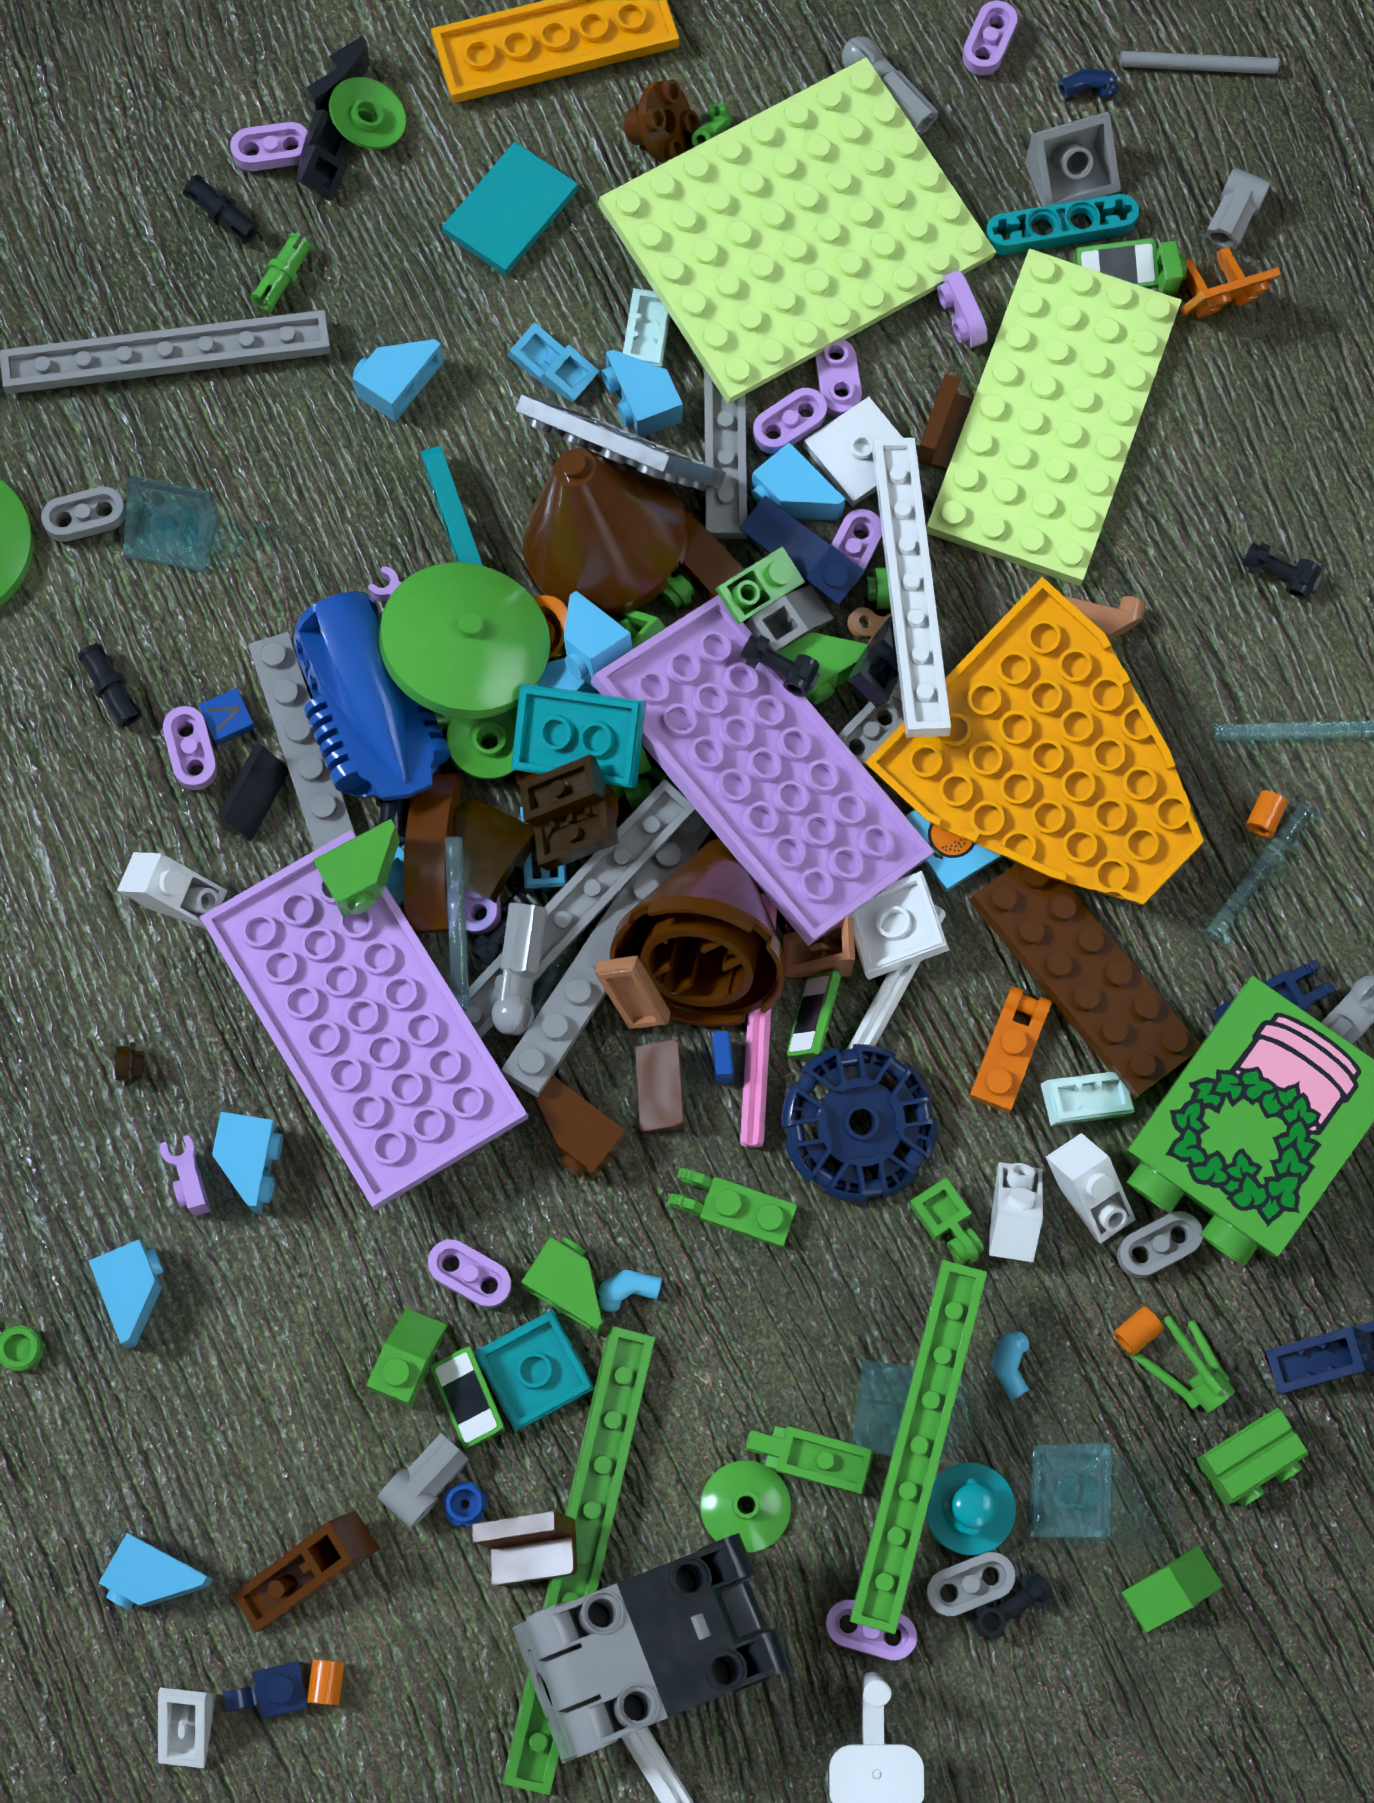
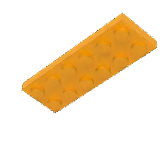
(548, 42)

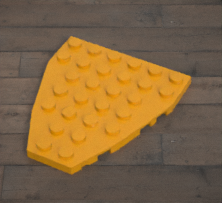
(1050, 758)

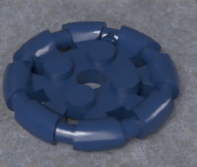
(833, 1126)

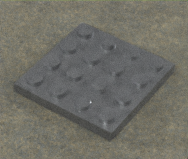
(619, 444)

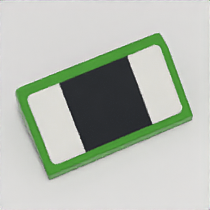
(1126, 260)
(813, 1016)
(467, 1398)

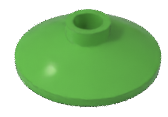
(373, 102)
(469, 754)
(750, 1480)

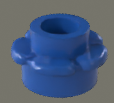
(477, 1503)

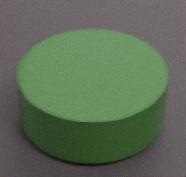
(20, 1348)

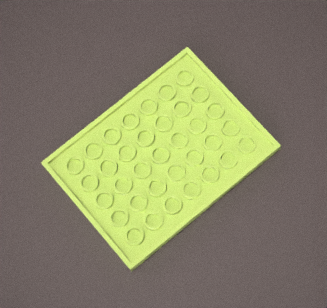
(795, 229)

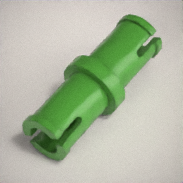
(281, 272)

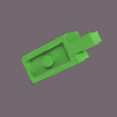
(814, 1458)

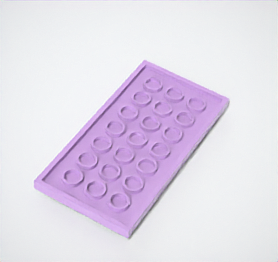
(765, 771)
(364, 1028)

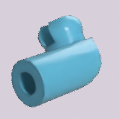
(1006, 1362)

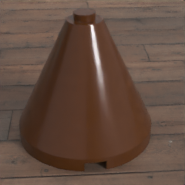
(604, 533)
(706, 941)

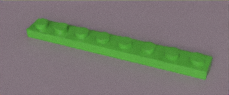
(918, 1447)

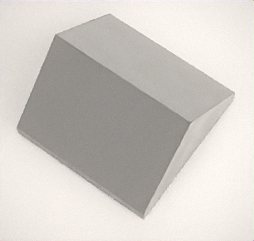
(1074, 161)

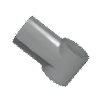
(1238, 204)
(416, 1489)

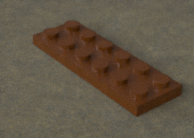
(1086, 977)

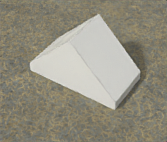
(184, 1726)

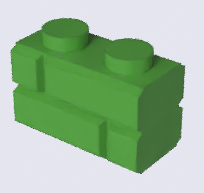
(1253, 1457)

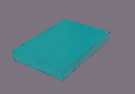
(510, 208)
(567, 724)

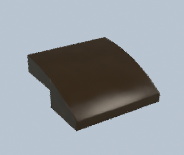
(569, 812)
(491, 846)

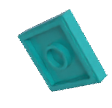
(534, 1371)

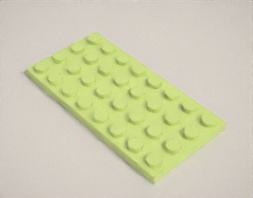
(1053, 417)

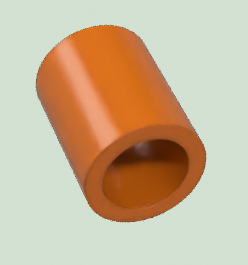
(1266, 814)
(1138, 1330)
(325, 1682)

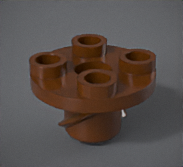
(662, 121)

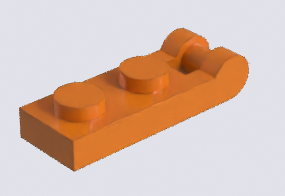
(1009, 1051)

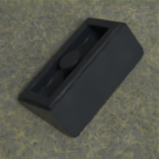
(252, 793)

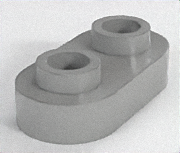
(84, 512)
(866, 730)
(1158, 1245)
(969, 1584)

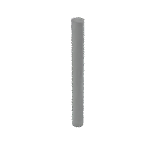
(1199, 62)

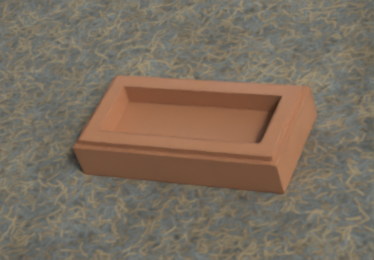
(632, 992)

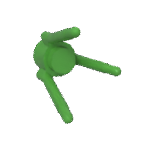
(1208, 1384)

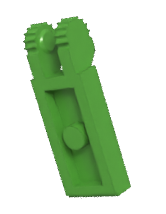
(736, 1208)

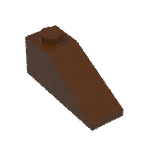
(578, 1129)
(306, 1570)

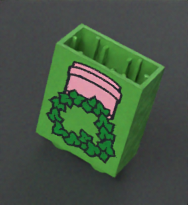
(1256, 1123)

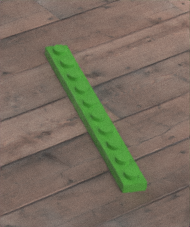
(593, 1506)

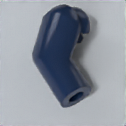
(1089, 78)

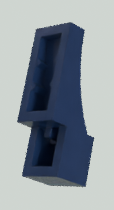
(813, 557)
(1323, 1358)

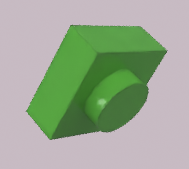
(1171, 268)

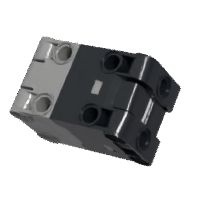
(649, 1648)

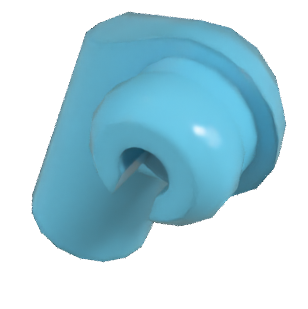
(623, 1285)

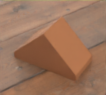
(829, 953)

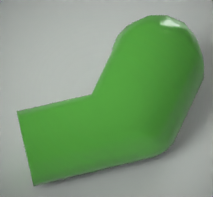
(718, 123)

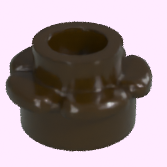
(128, 1063)

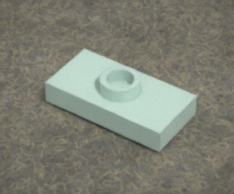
(647, 328)
(1086, 1098)

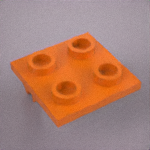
(1238, 289)

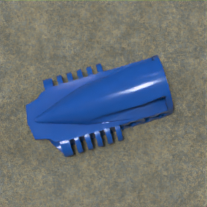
(363, 722)

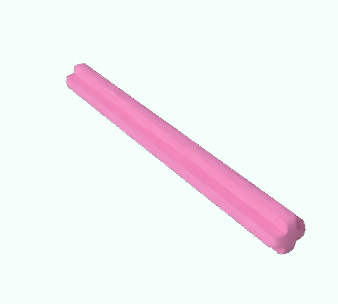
(756, 1067)

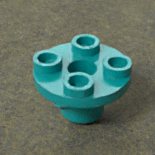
(970, 1509)

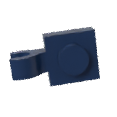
(276, 1692)

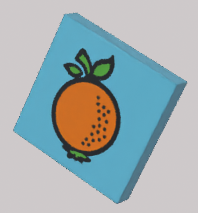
(954, 857)

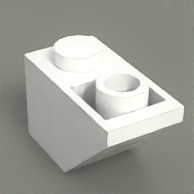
(170, 887)
(1091, 1187)
(1016, 1212)

